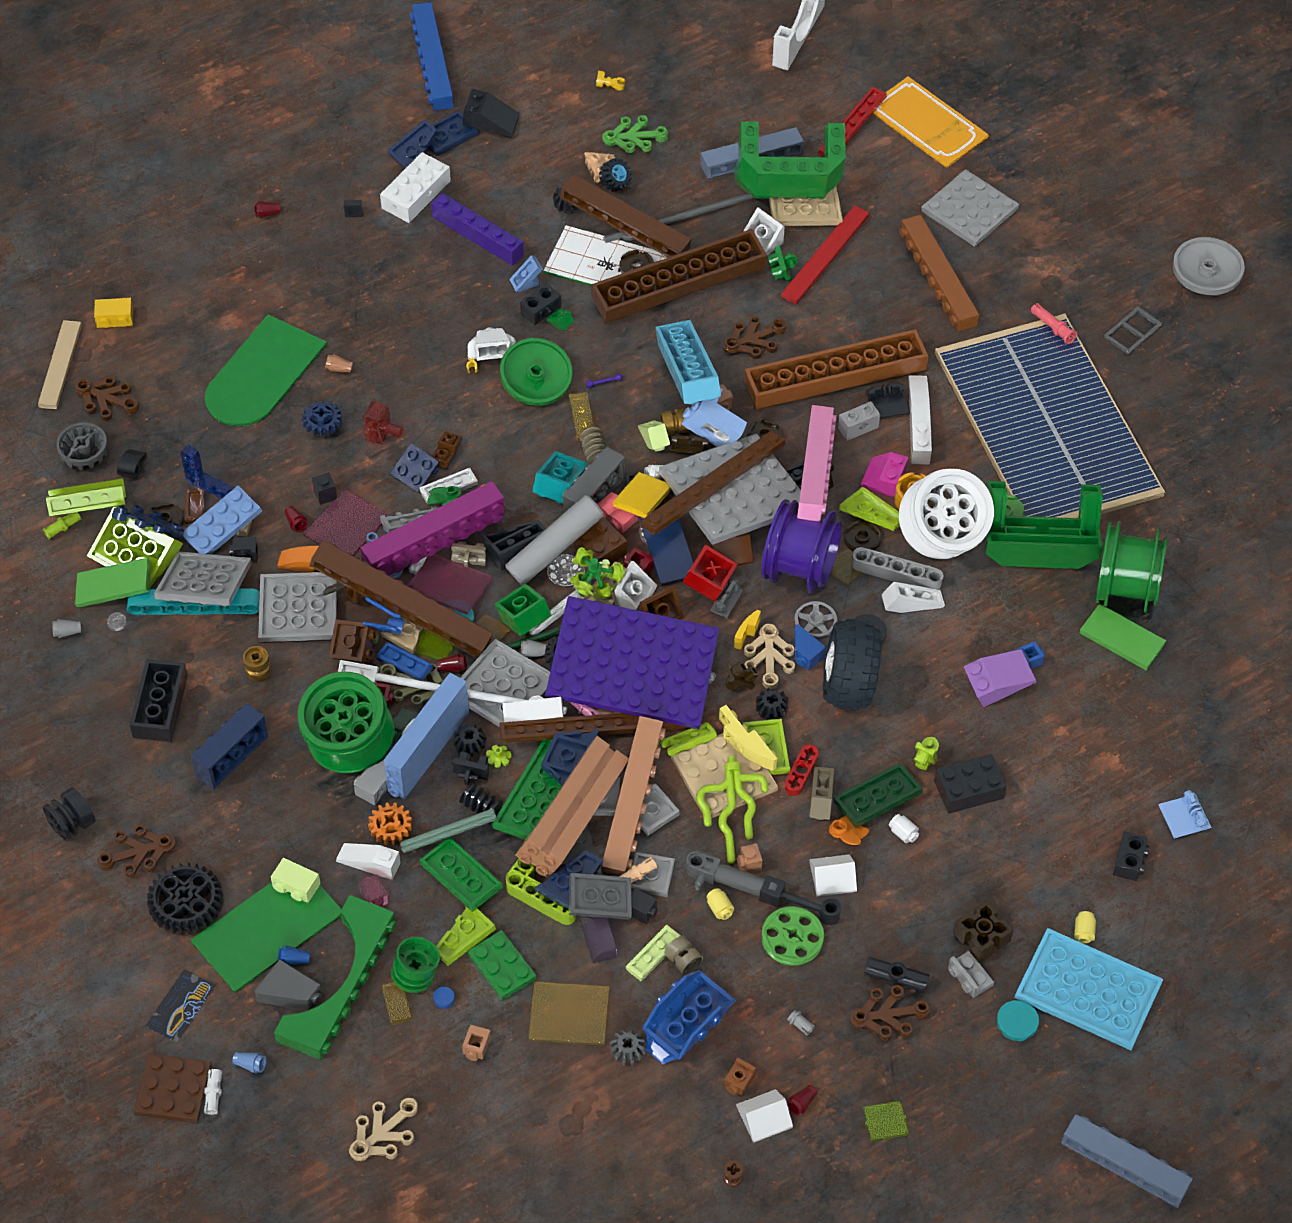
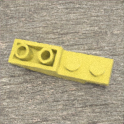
(747, 744)

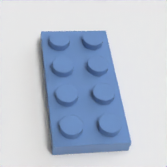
(221, 522)

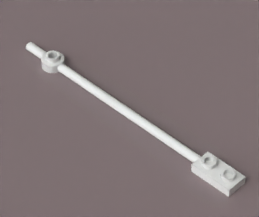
(372, 673)

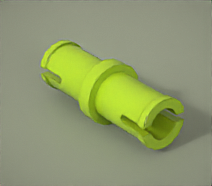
(61, 524)

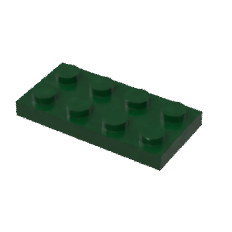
(878, 795)

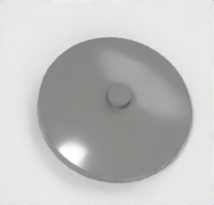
(1208, 266)

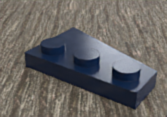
(413, 144)

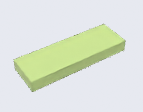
(651, 954)

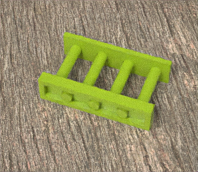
(86, 497)

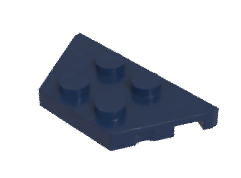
(565, 753)

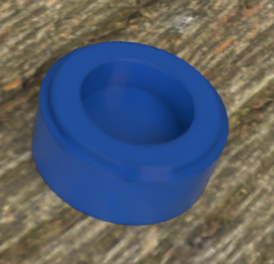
(444, 997)

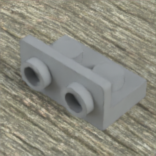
(970, 974)

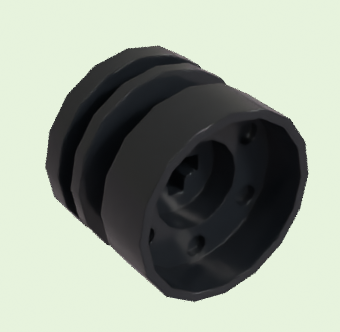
(65, 816)

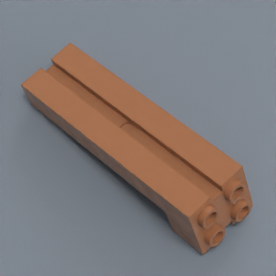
(572, 807)

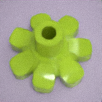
(499, 756)

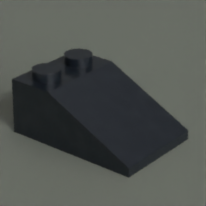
(489, 114)

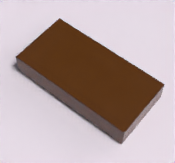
(194, 505)

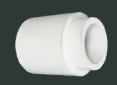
(904, 828)

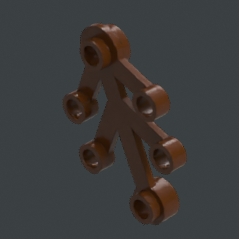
(734, 344)
(86, 388)
(138, 850)
(887, 1014)

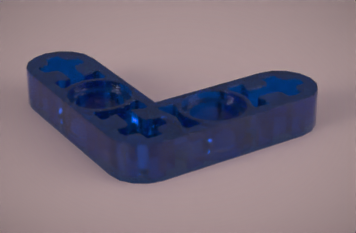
(195, 475)

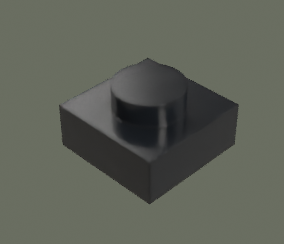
(353, 208)

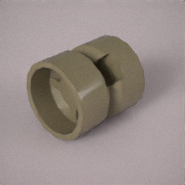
(682, 953)

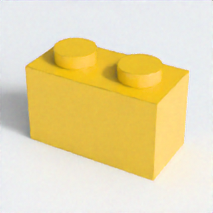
(113, 312)

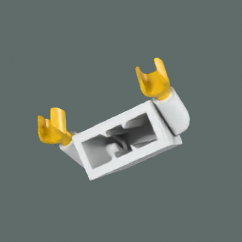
(488, 345)

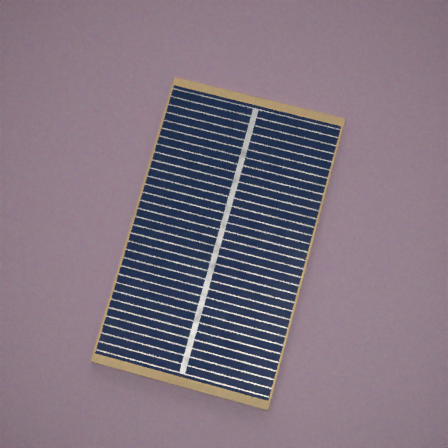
(1047, 420)

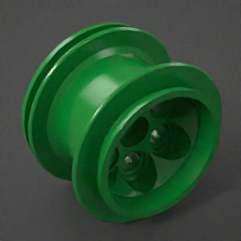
(1131, 566)
(338, 704)

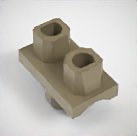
(468, 554)

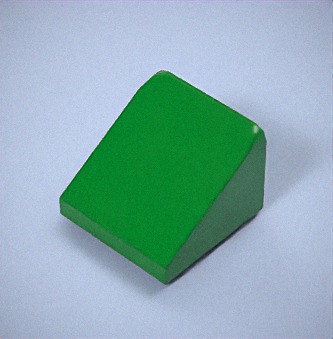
(561, 319)

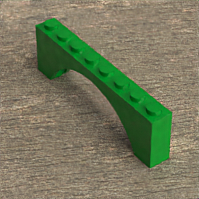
(314, 1029)

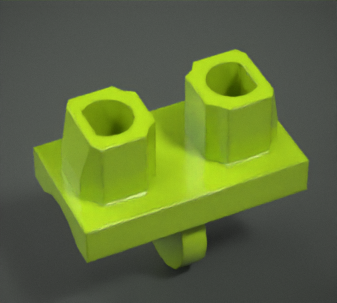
(926, 753)

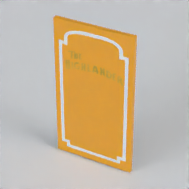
(929, 122)

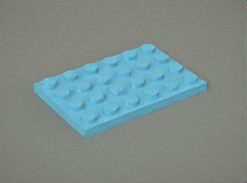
(1089, 989)

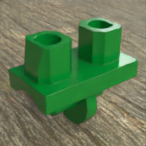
(789, 260)

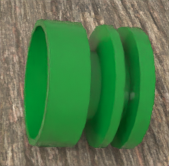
(415, 964)

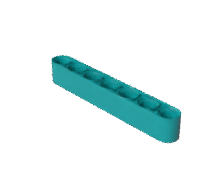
(245, 602)

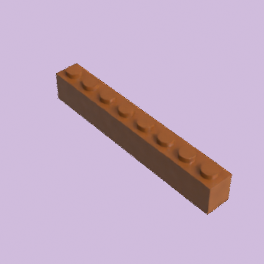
(939, 273)

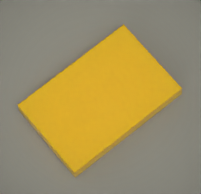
(642, 495)

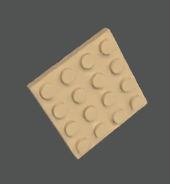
(807, 211)
(705, 766)

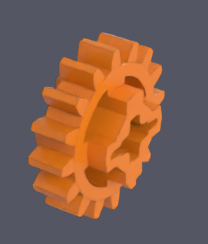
(390, 823)

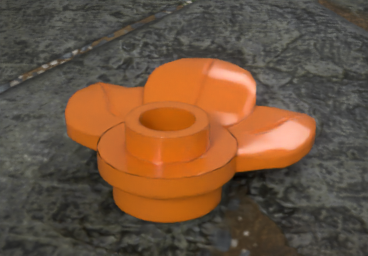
(847, 832)

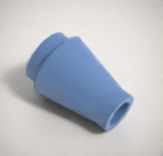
(251, 1061)

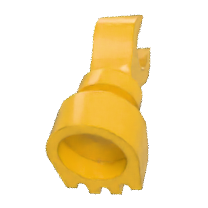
(617, 83)

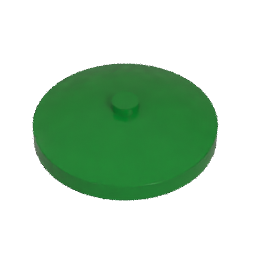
(535, 371)

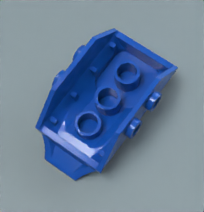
(685, 1016)

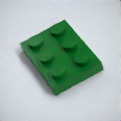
(501, 965)

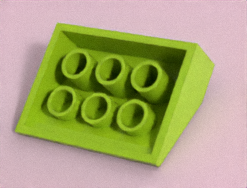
(126, 542)

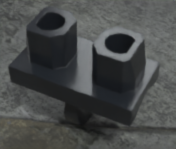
(470, 770)

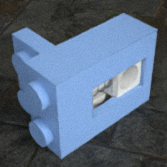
(713, 422)

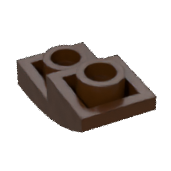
(447, 449)

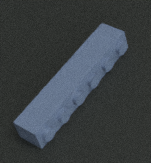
(778, 144)
(1126, 1160)

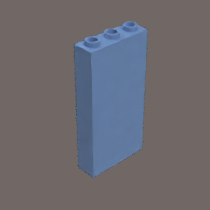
(426, 736)

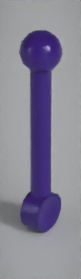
(589, 384)

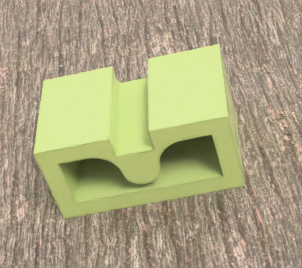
(295, 879)

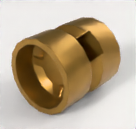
(673, 421)
(257, 663)

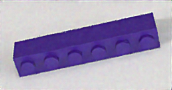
(477, 229)

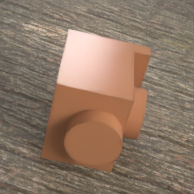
(750, 859)
(476, 1037)

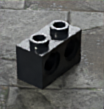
(540, 304)
(1127, 855)

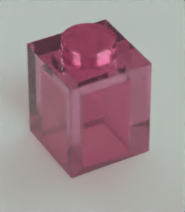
(373, 890)

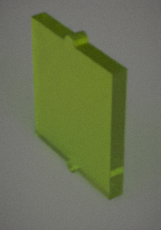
(432, 646)
(885, 1121)

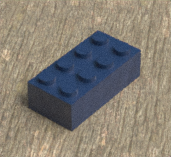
(229, 746)

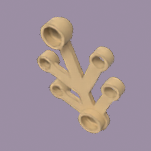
(770, 654)
(381, 1132)

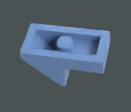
(526, 275)

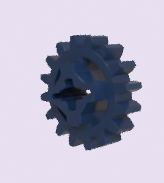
(322, 418)

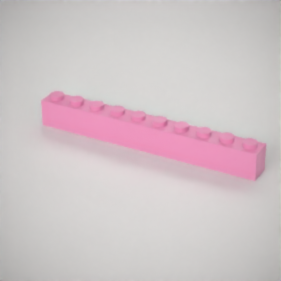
(817, 463)

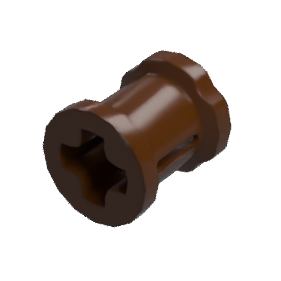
(737, 1178)

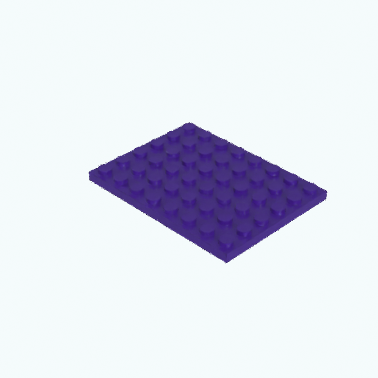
(632, 662)

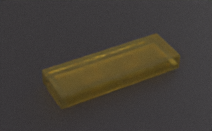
(580, 412)

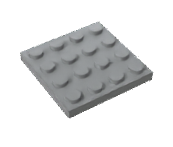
(970, 207)
(203, 578)
(295, 607)
(503, 673)

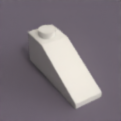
(910, 598)
(370, 858)

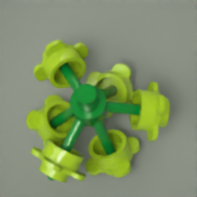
(595, 569)

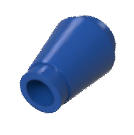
(293, 956)

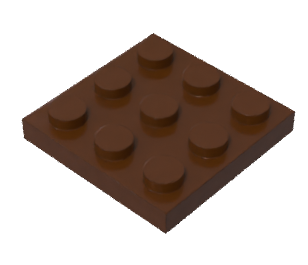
(172, 1088)

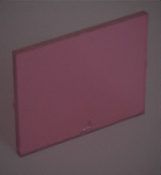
(346, 523)
(450, 583)

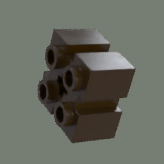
(983, 931)

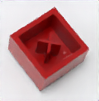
(710, 573)

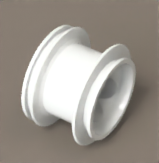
(961, 487)

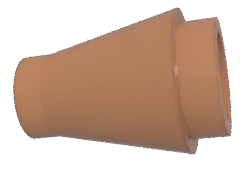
(338, 364)

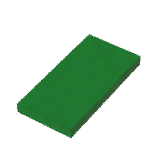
(461, 874)

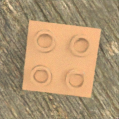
(594, 162)

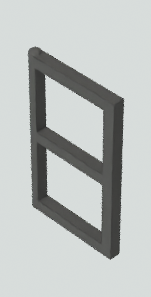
(1107, 336)

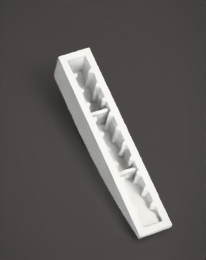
(919, 420)

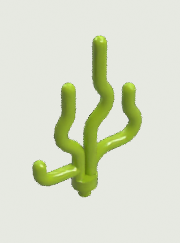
(732, 782)

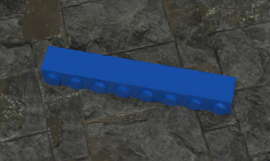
(432, 56)

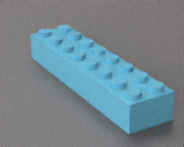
(688, 362)

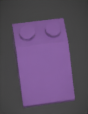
(999, 676)

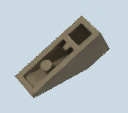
(822, 793)

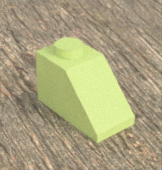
(654, 435)

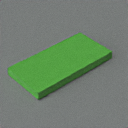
(112, 582)
(1122, 636)

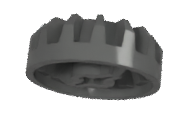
(77, 443)

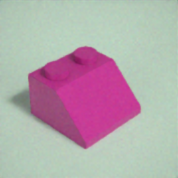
(884, 473)

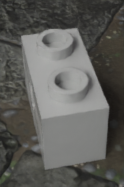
(858, 421)

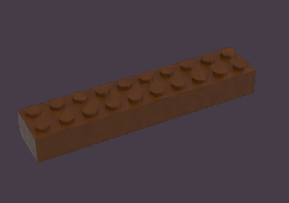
(678, 275)

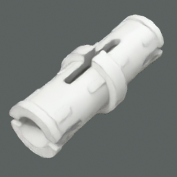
(213, 1091)

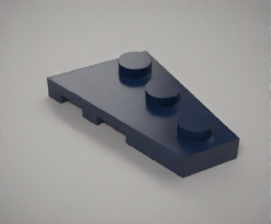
(558, 885)

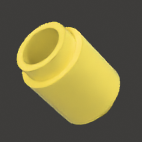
(720, 904)
(1085, 927)

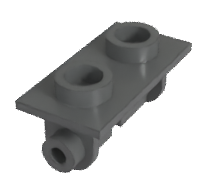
(727, 599)

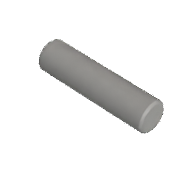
(554, 540)

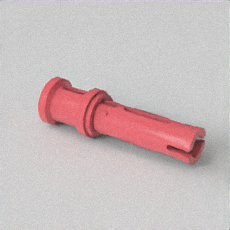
(1059, 327)

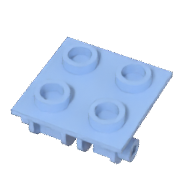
(1184, 815)

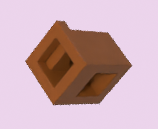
(745, 1072)

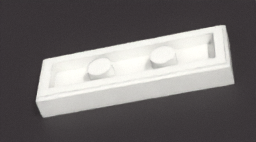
(463, 479)
(533, 709)

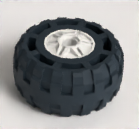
(852, 664)

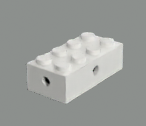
(415, 187)

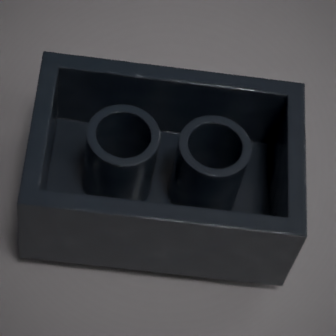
(970, 783)

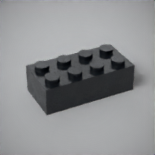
(158, 700)

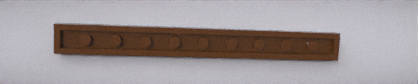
(712, 482)
(546, 728)

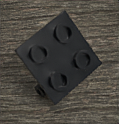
(889, 400)

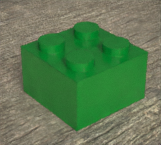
(523, 609)

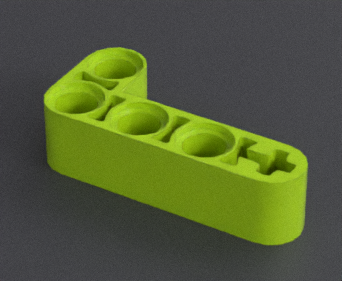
(537, 900)

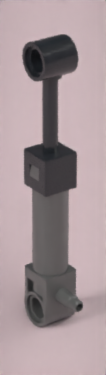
(768, 889)

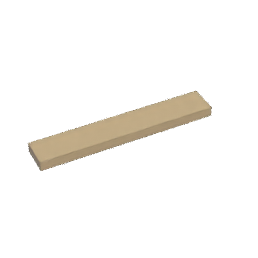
(59, 365)

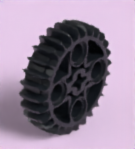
(185, 898)

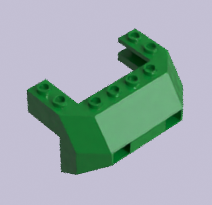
(789, 175)
(1045, 540)

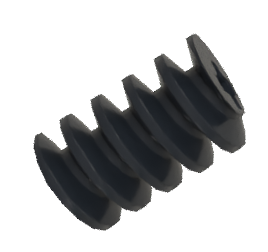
(478, 801)

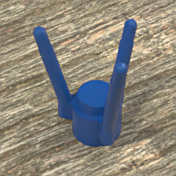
(394, 624)

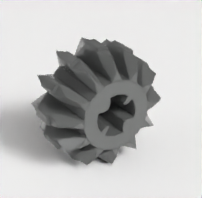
(627, 1054)

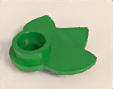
(443, 495)

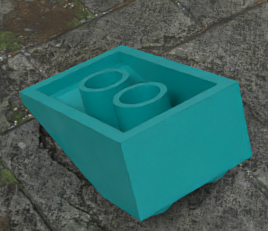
(557, 476)

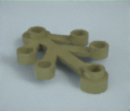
(389, 668)

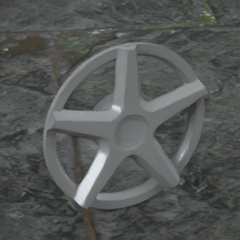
(816, 618)

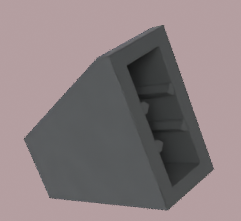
(288, 988)

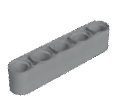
(890, 562)

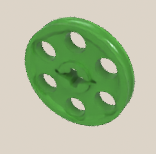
(792, 944)

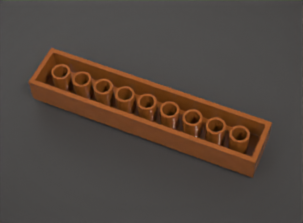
(835, 369)

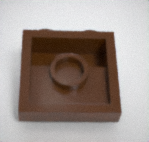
(352, 641)

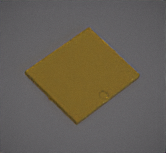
(569, 1013)

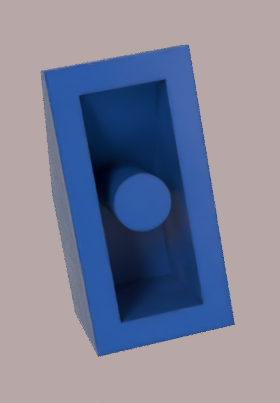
(807, 649)

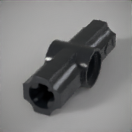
(884, 971)

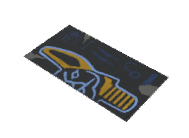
(180, 1006)

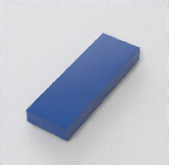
(404, 661)

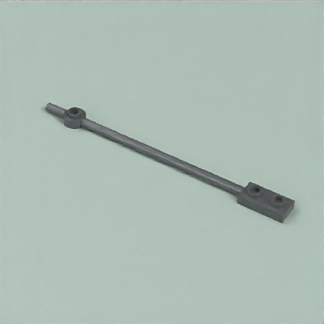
(678, 217)

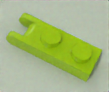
(689, 739)

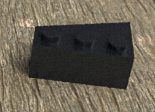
(508, 543)

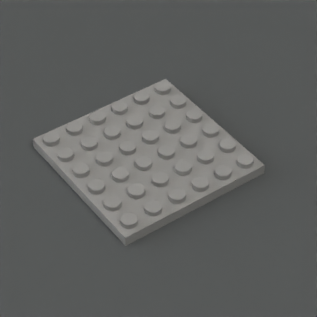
(743, 503)

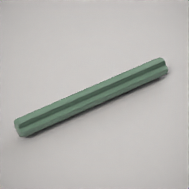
(448, 830)

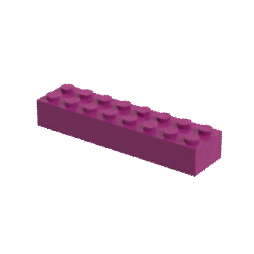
(435, 530)

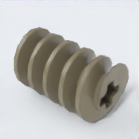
(592, 443)

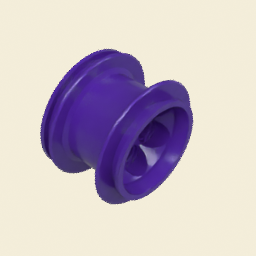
(801, 546)

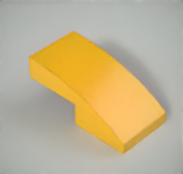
(748, 627)

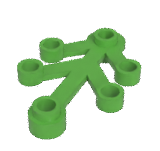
(615, 137)

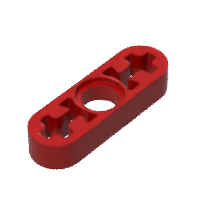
(800, 762)

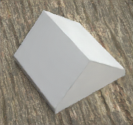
(767, 229)
(633, 587)
(833, 875)
(765, 1115)

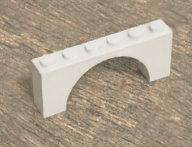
(789, 41)

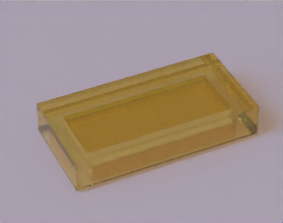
(396, 1003)

